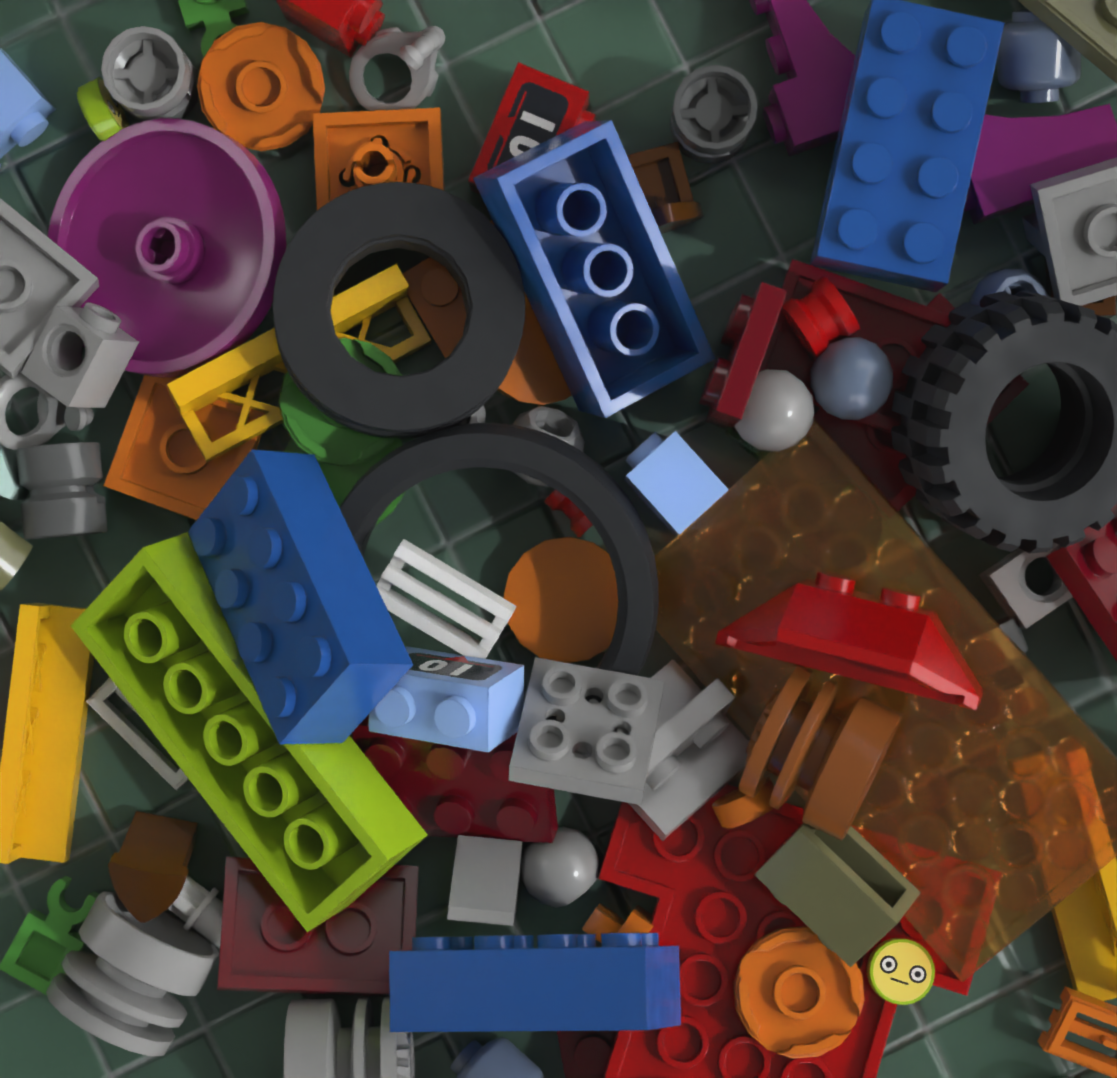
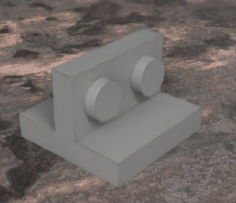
(1077, 231)
(32, 281)
(692, 751)

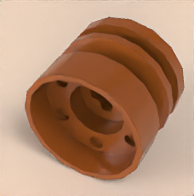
(818, 751)

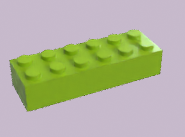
(303, 813)

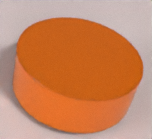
(738, 808)

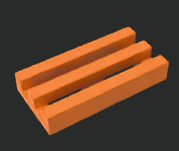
(1066, 1020)

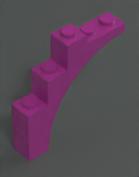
(1009, 152)

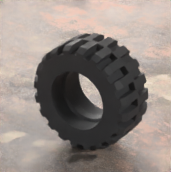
(950, 405)

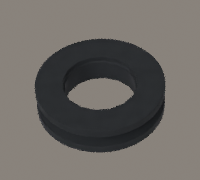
(414, 220)

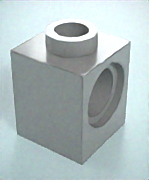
(58, 361)
(1010, 590)

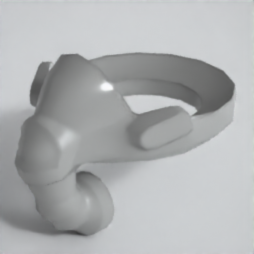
(419, 52)
(51, 413)

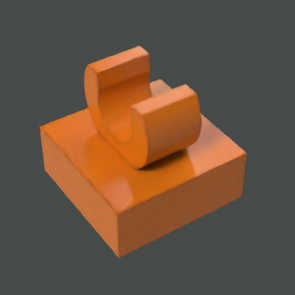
(606, 921)

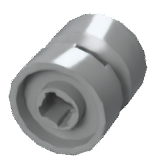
(150, 74)

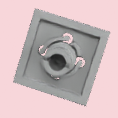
(584, 750)

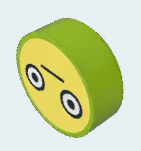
(101, 109)
(900, 971)

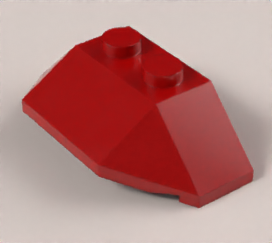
(858, 637)

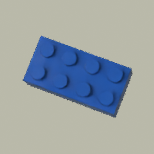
(907, 144)
(595, 267)
(298, 598)
(527, 988)

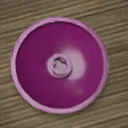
(178, 237)

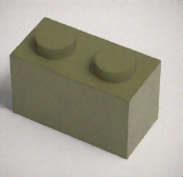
(838, 889)

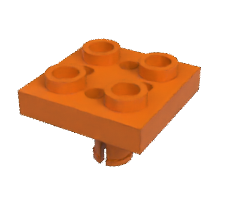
(351, 143)

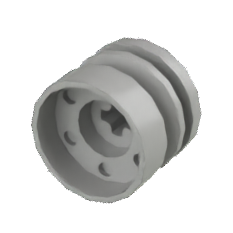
(129, 979)
(323, 1049)

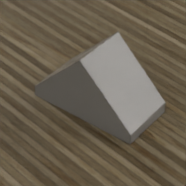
(485, 880)

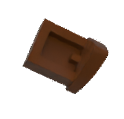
(666, 186)
(152, 863)

